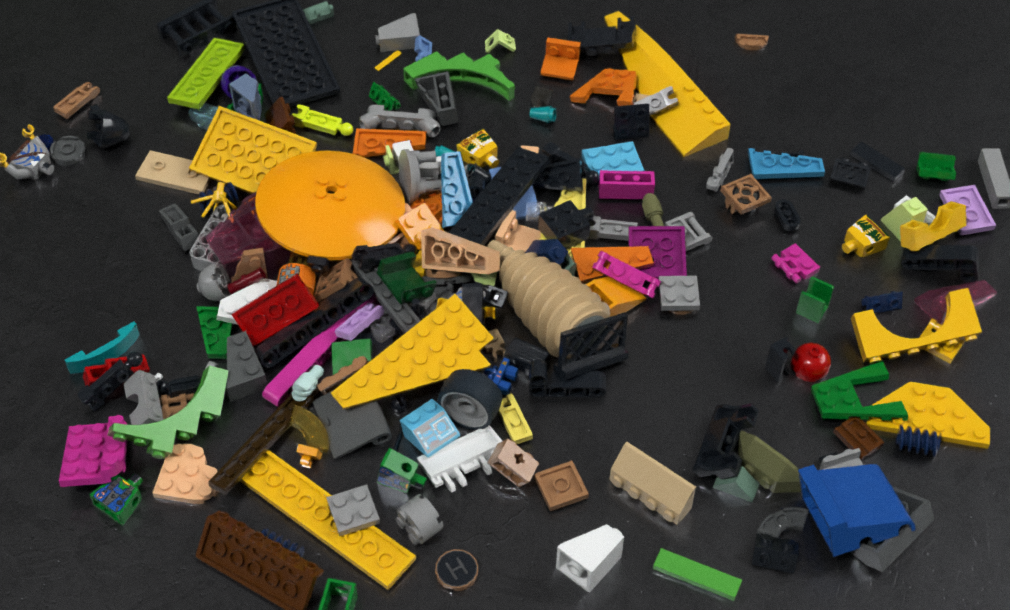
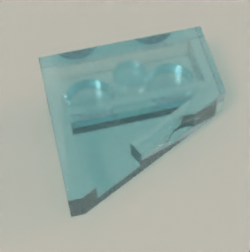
(203, 116)

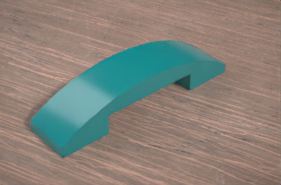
(113, 349)

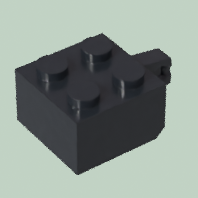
(566, 223)

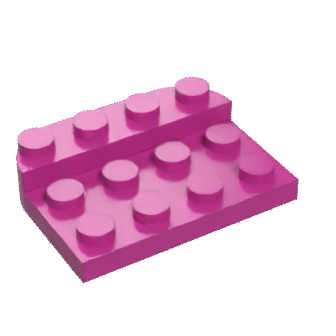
(92, 455)

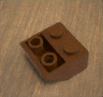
(279, 116)

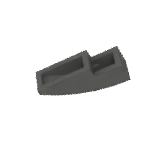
(179, 226)

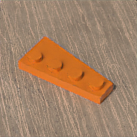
(373, 141)
(637, 257)

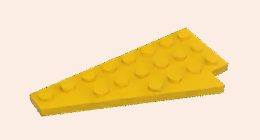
(421, 357)

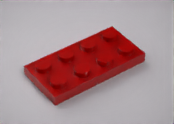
(275, 309)

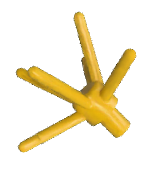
(218, 196)

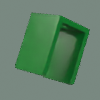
(816, 300)
(331, 589)

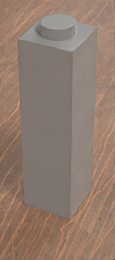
(995, 177)

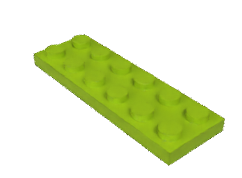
(206, 73)

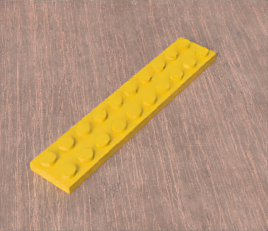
(308, 506)

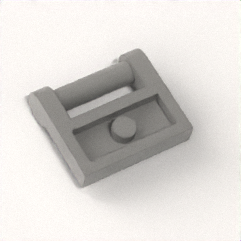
(691, 238)

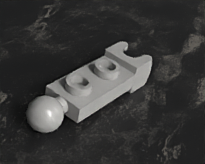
(659, 101)
(609, 229)

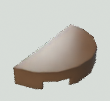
(751, 42)

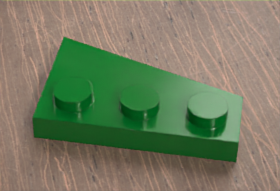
(214, 332)

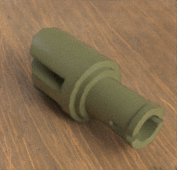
(652, 209)

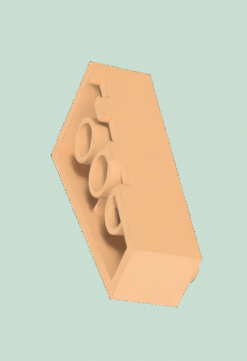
(457, 254)

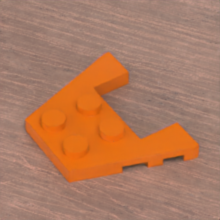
(609, 82)

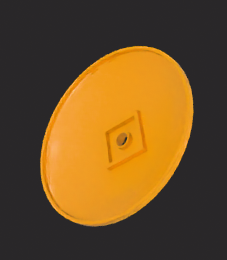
(311, 222)

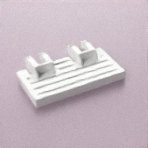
(463, 453)

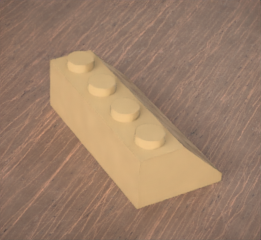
(652, 483)

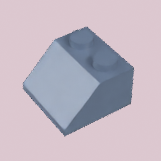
(246, 96)

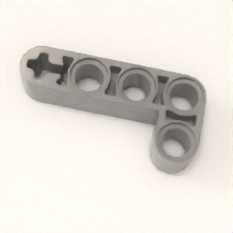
(201, 252)

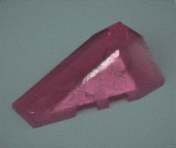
(934, 301)

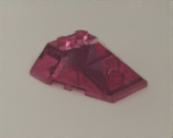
(240, 233)

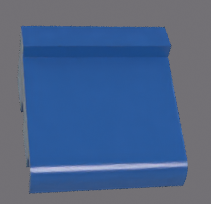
(852, 505)

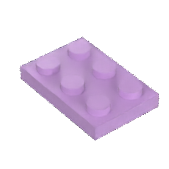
(977, 215)

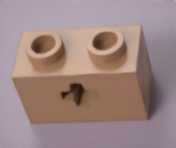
(513, 462)

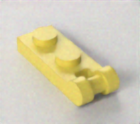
(514, 420)

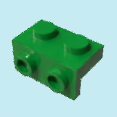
(936, 166)

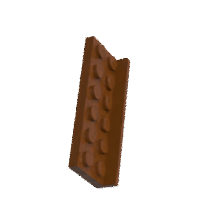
(257, 562)

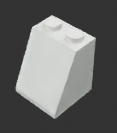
(590, 556)

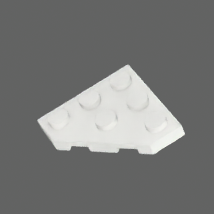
(241, 298)

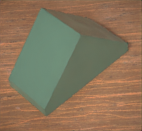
(741, 486)

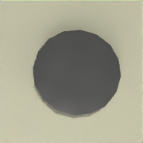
(68, 150)

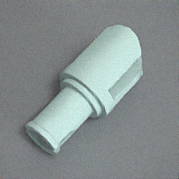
(306, 383)

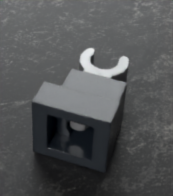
(496, 297)

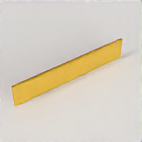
(388, 60)

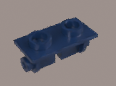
(883, 302)

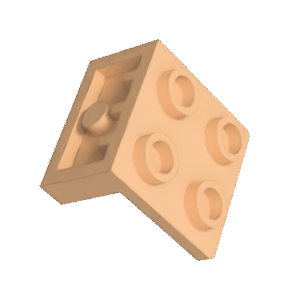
(516, 235)

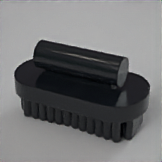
(183, 385)

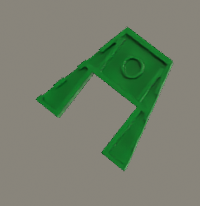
(838, 398)

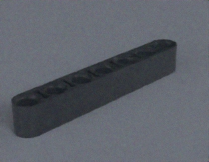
(305, 325)

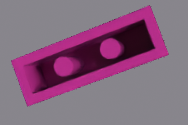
(625, 184)

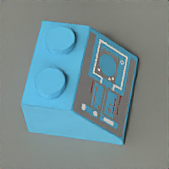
(429, 428)

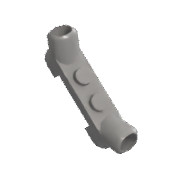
(422, 121)

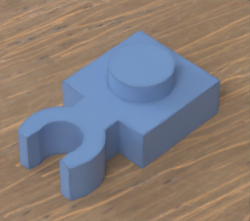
(422, 47)

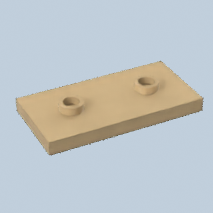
(171, 172)

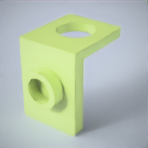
(500, 38)
(389, 161)

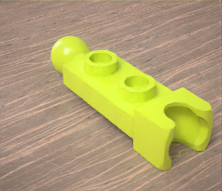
(320, 121)

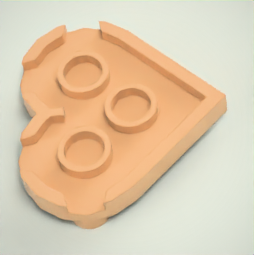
(185, 476)

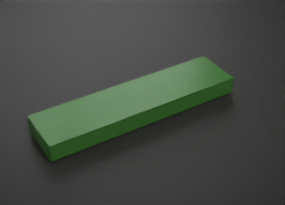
(697, 574)

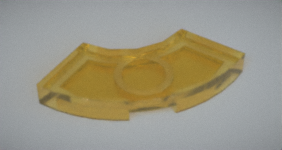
(310, 427)

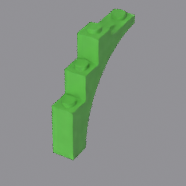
(461, 68)
(161, 435)

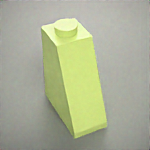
(905, 212)

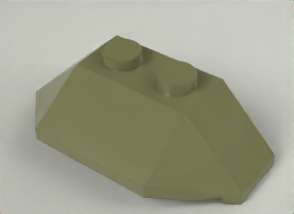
(767, 465)

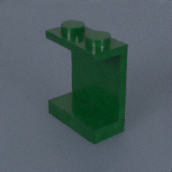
(402, 278)

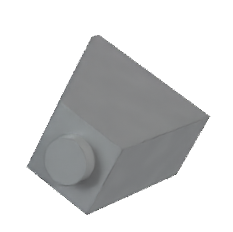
(398, 34)

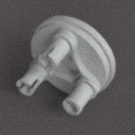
(410, 177)

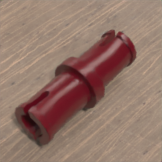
(246, 280)

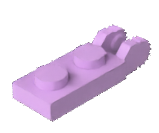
(359, 321)

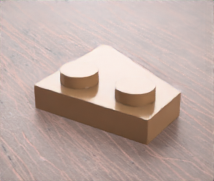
(250, 261)

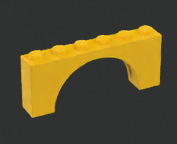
(878, 343)

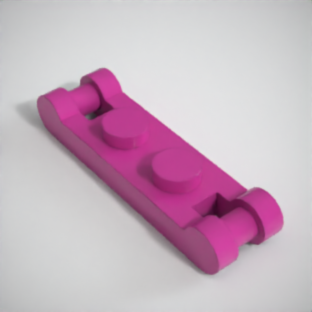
(626, 274)

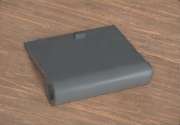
(353, 426)

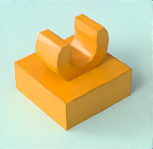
(308, 454)

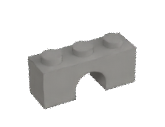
(143, 389)

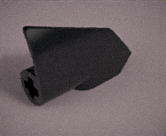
(477, 179)

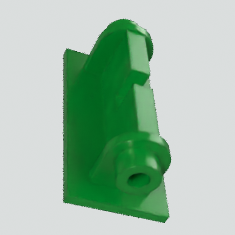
(382, 97)

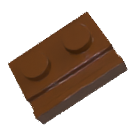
(858, 434)

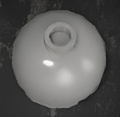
(214, 282)

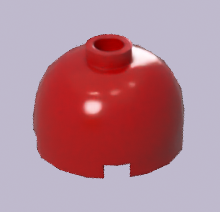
(811, 362)

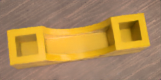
(949, 219)

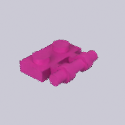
(800, 262)

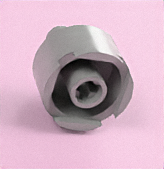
(418, 519)

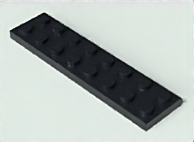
(500, 196)

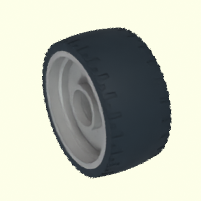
(470, 399)

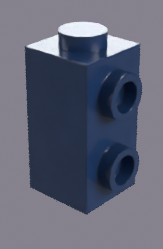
(549, 248)

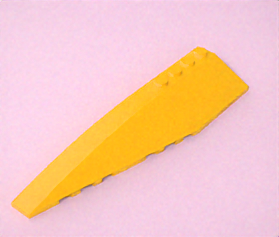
(695, 120)

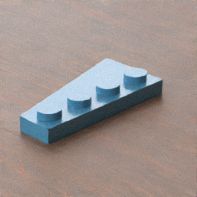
(770, 165)
(455, 189)

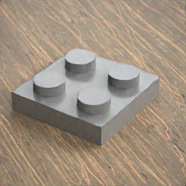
(679, 293)
(353, 510)

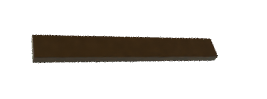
(257, 445)

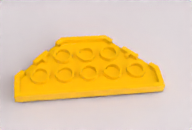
(935, 410)

